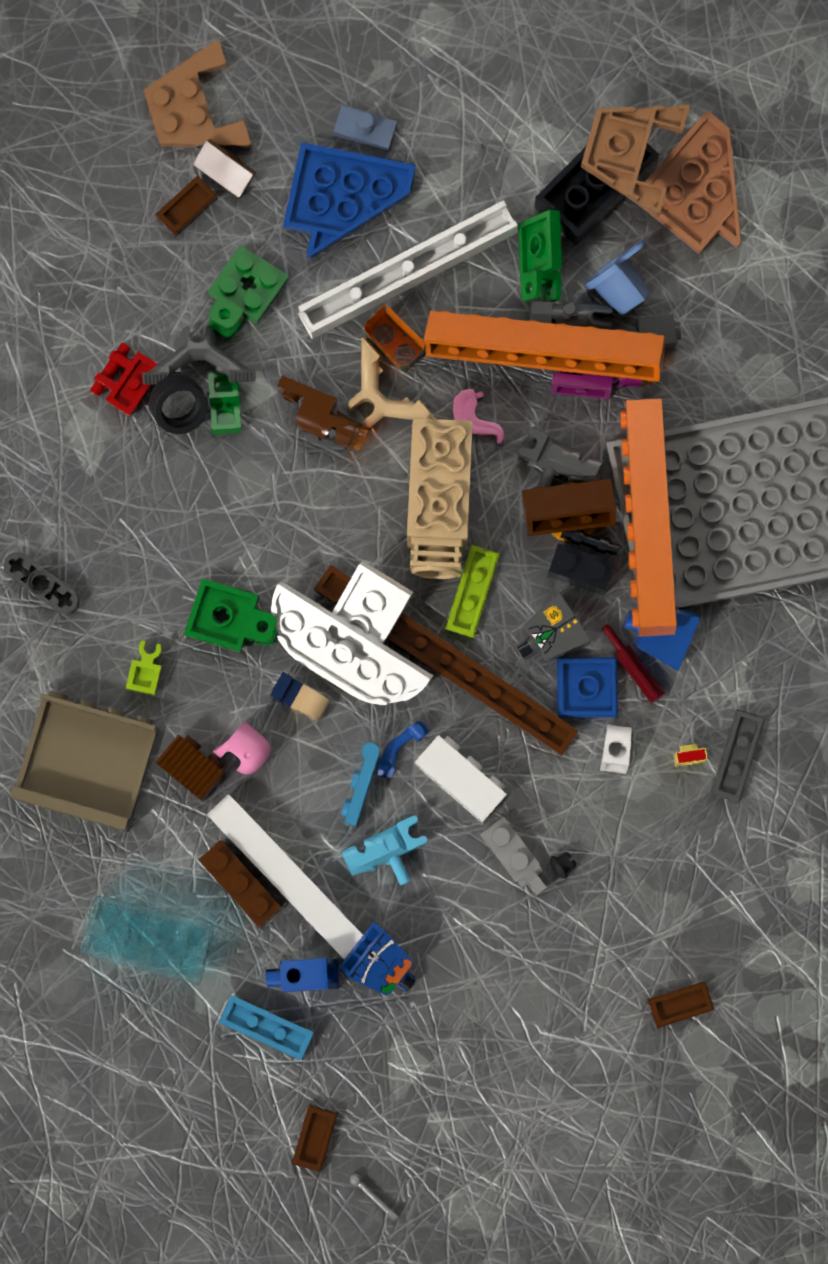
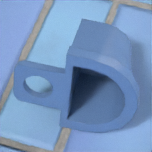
(619, 282)

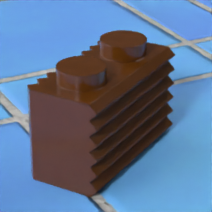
(191, 767)

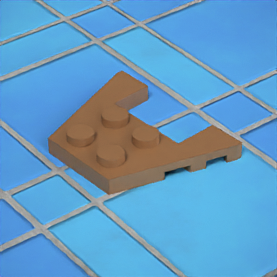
(181, 107)
(619, 145)

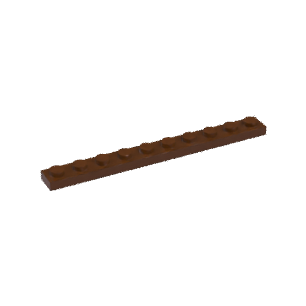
(465, 673)

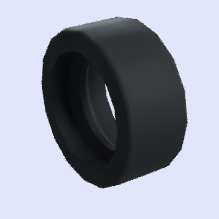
(169, 386)

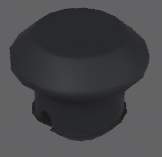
(562, 865)

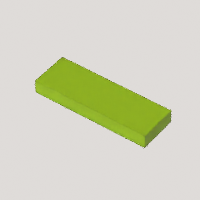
(472, 591)

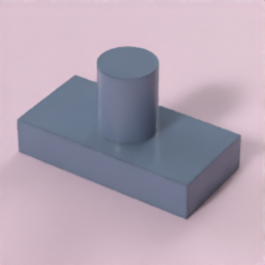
(365, 128)

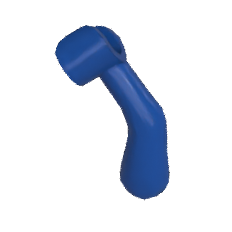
(388, 761)

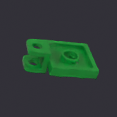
(540, 256)
(236, 303)
(243, 621)

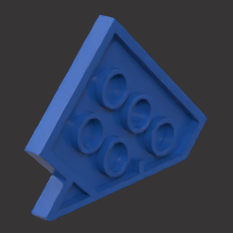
(341, 192)

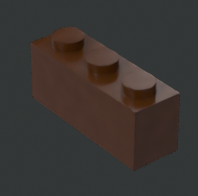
(569, 507)
(240, 884)

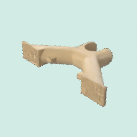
(370, 393)

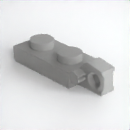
(514, 855)

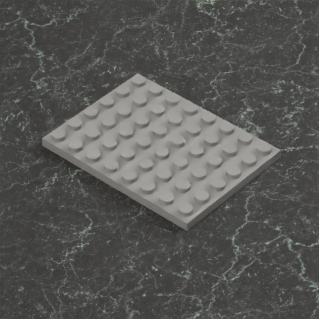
(744, 502)

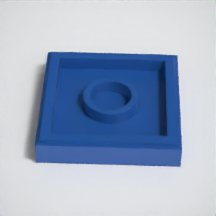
(587, 687)

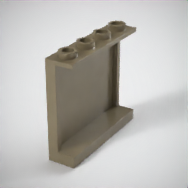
(85, 761)

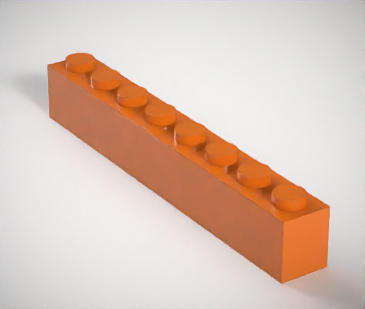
(545, 345)
(650, 518)

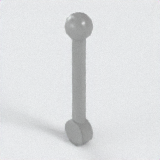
(356, 1179)

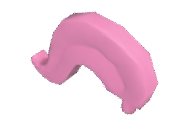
(464, 409)

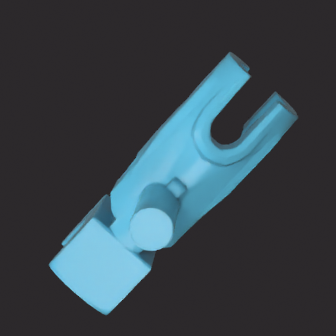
(385, 848)

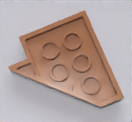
(700, 186)

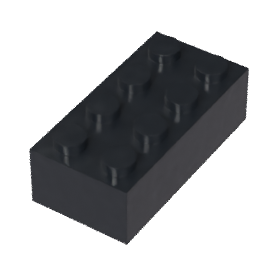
(583, 197)

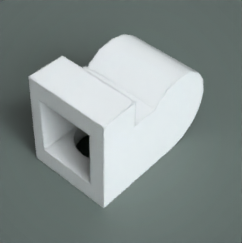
(616, 749)

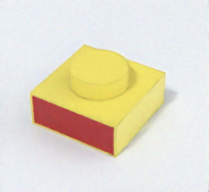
(690, 755)

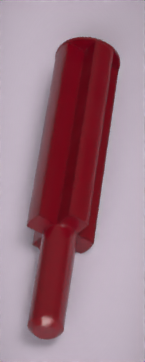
(635, 667)

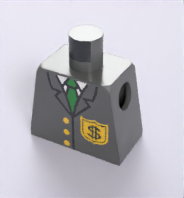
(553, 632)

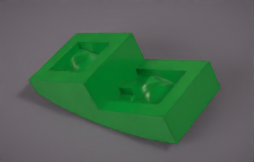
(224, 404)

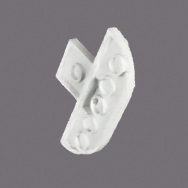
(350, 641)

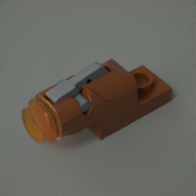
(318, 417)

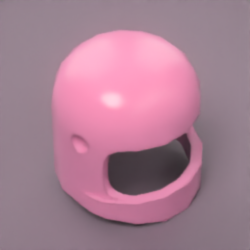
(249, 747)

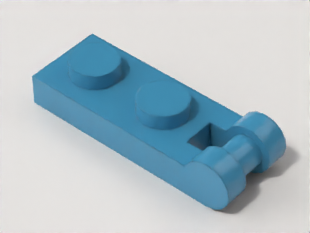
(361, 782)

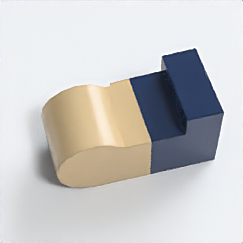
(299, 697)

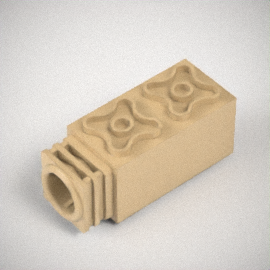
(439, 496)

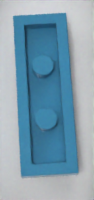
(266, 1027)

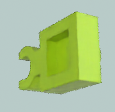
(145, 674)

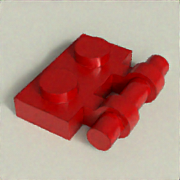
(129, 390)

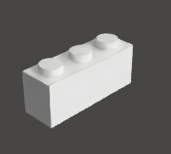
(461, 778)

